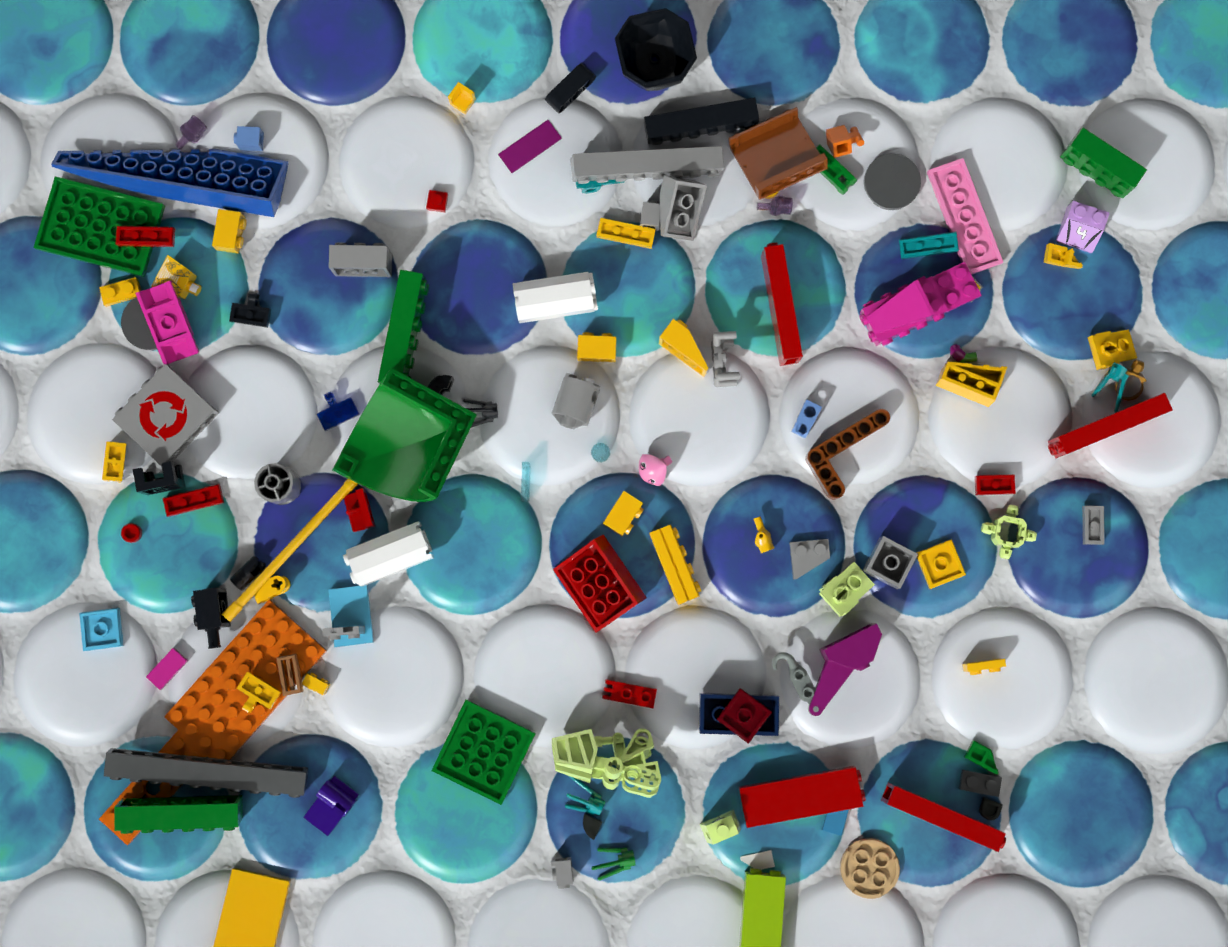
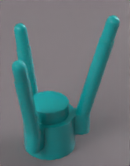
(1116, 373)
(593, 805)

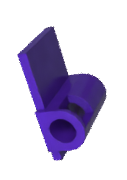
(332, 804)

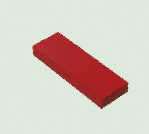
(145, 236)
(193, 500)

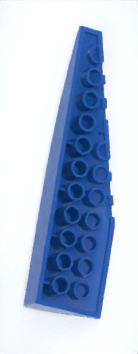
(195, 177)

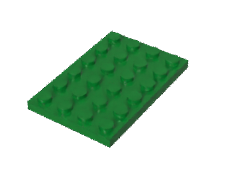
(83, 224)

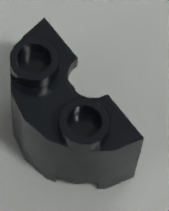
(441, 384)

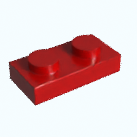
(995, 485)

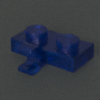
(337, 412)

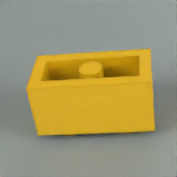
(316, 684)

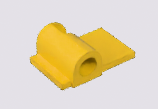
(1111, 348)

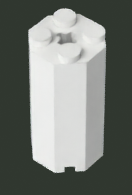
(555, 297)
(388, 554)

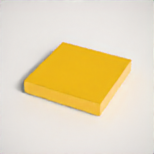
(940, 564)

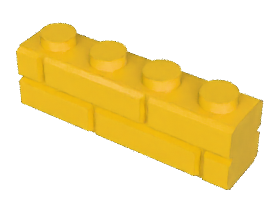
(674, 564)

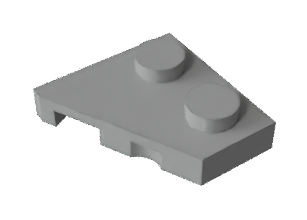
(808, 555)
(352, 632)

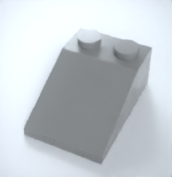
(680, 207)

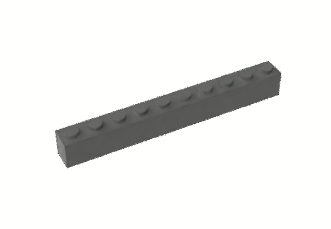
(205, 772)

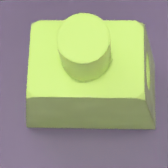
(721, 827)

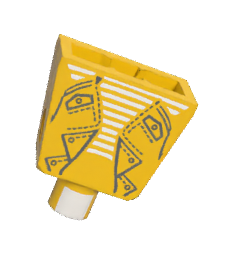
(181, 278)

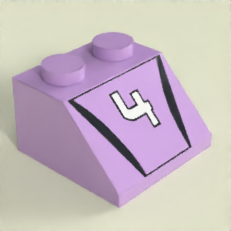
(1082, 226)

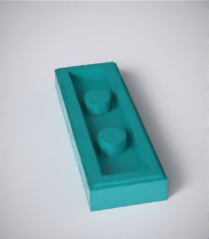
(928, 245)

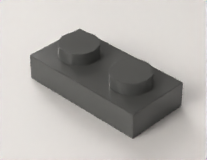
(980, 783)

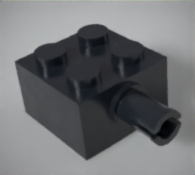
(209, 607)

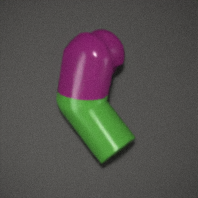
(960, 356)

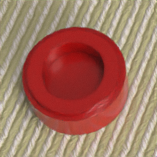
(131, 533)

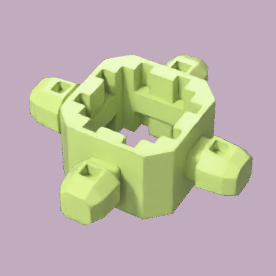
(1022, 534)

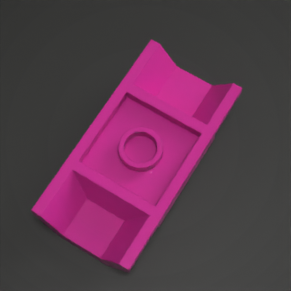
(167, 322)

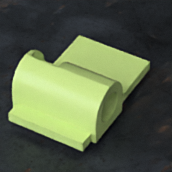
(846, 589)

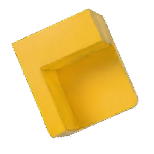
(461, 98)

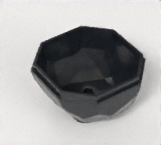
(660, 36)

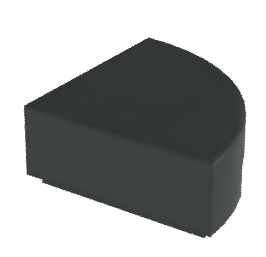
(591, 825)

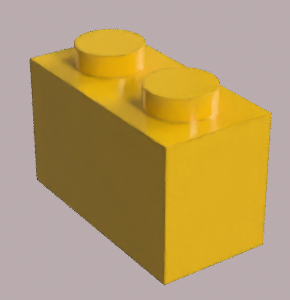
(229, 231)
(596, 348)
(623, 514)

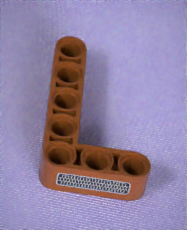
(841, 445)

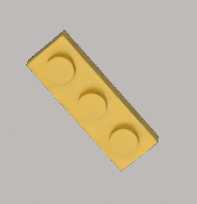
(625, 233)

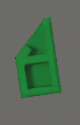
(981, 756)

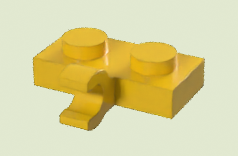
(258, 692)

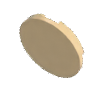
(869, 868)

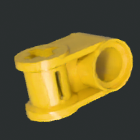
(270, 590)

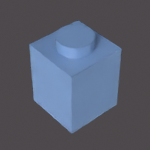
(249, 138)

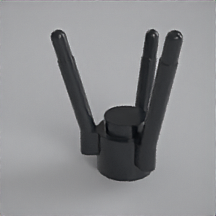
(488, 410)

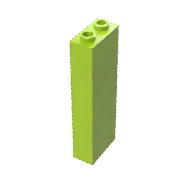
(762, 908)

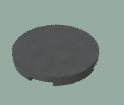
(892, 181)
(136, 327)

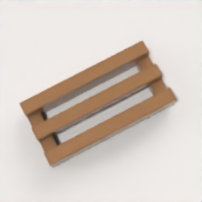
(294, 657)

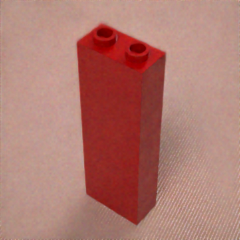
(781, 304)
(1109, 425)
(802, 796)
(943, 817)

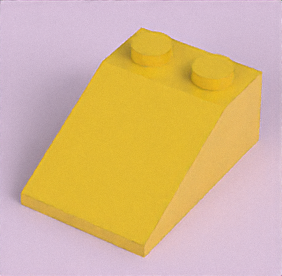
(681, 344)

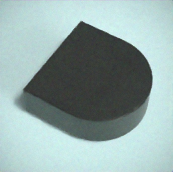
(990, 809)

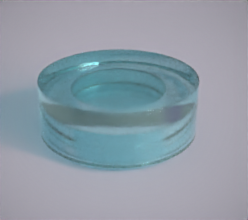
(600, 452)

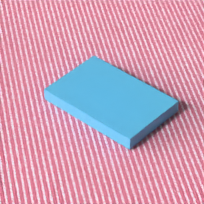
(351, 608)

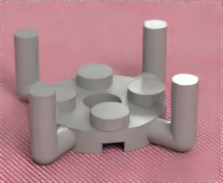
(721, 377)

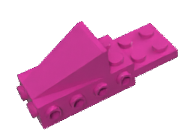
(918, 303)

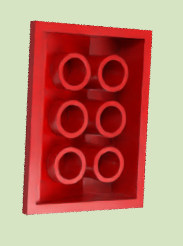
(599, 583)

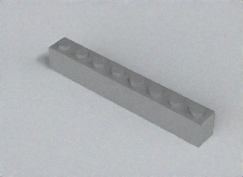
(646, 164)

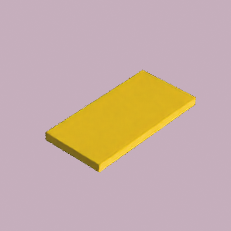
(252, 910)

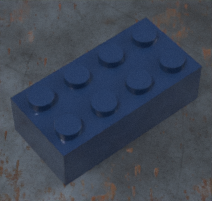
(713, 704)

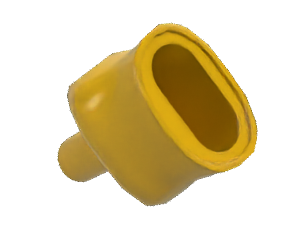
(763, 537)

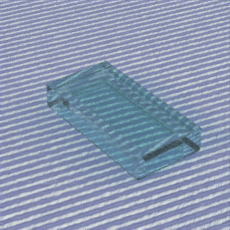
(525, 482)

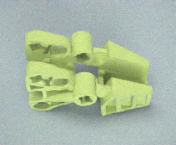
(578, 758)

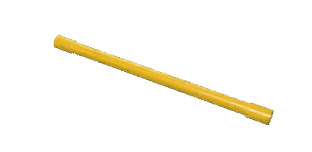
(236, 606)

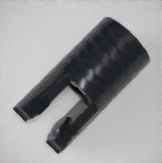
(247, 573)

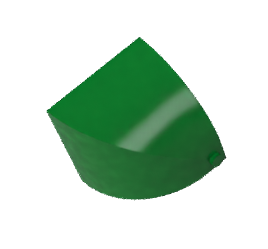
(405, 440)

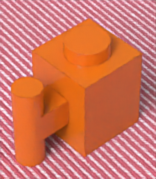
(841, 141)

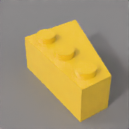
(972, 381)

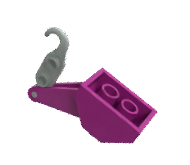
(840, 658)

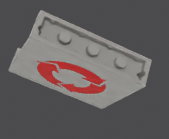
(164, 415)

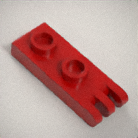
(630, 694)

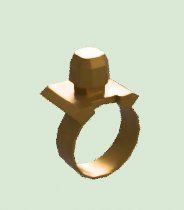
(1137, 367)

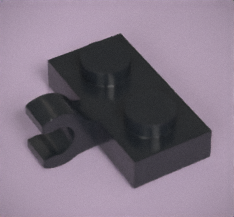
(250, 313)

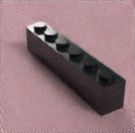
(701, 121)

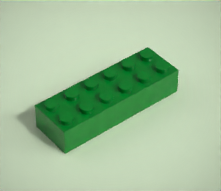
(404, 323)
(178, 813)

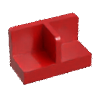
(359, 510)

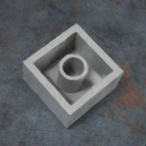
(890, 562)

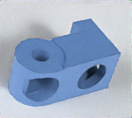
(806, 418)

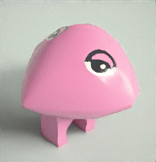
(653, 469)

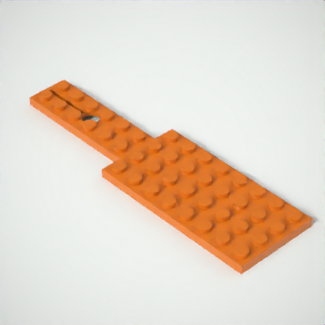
(211, 710)

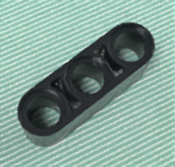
(570, 87)

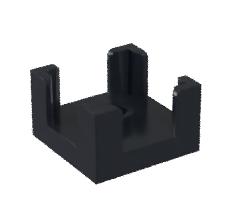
(148, 485)

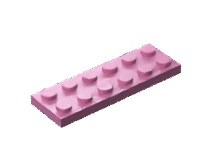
(965, 215)

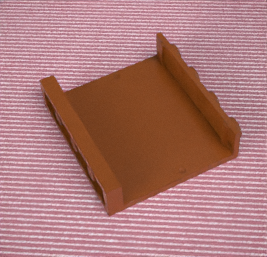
(776, 154)

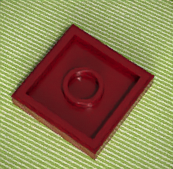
(744, 715)

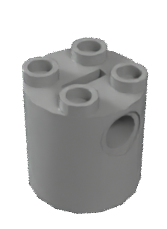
(575, 401)
(277, 484)

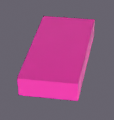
(167, 668)

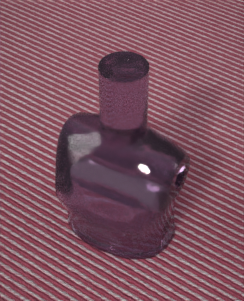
(191, 131)
(777, 206)

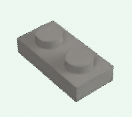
(1093, 525)

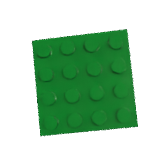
(483, 752)

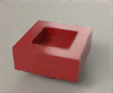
(437, 201)

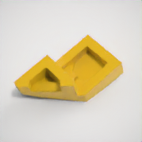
(1061, 256)

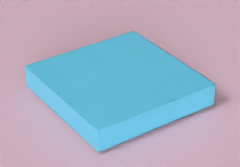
(101, 629)

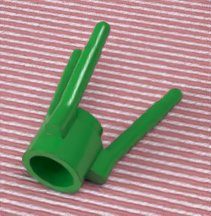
(625, 859)

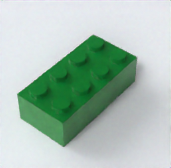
(1103, 163)

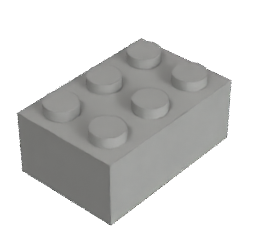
(360, 260)

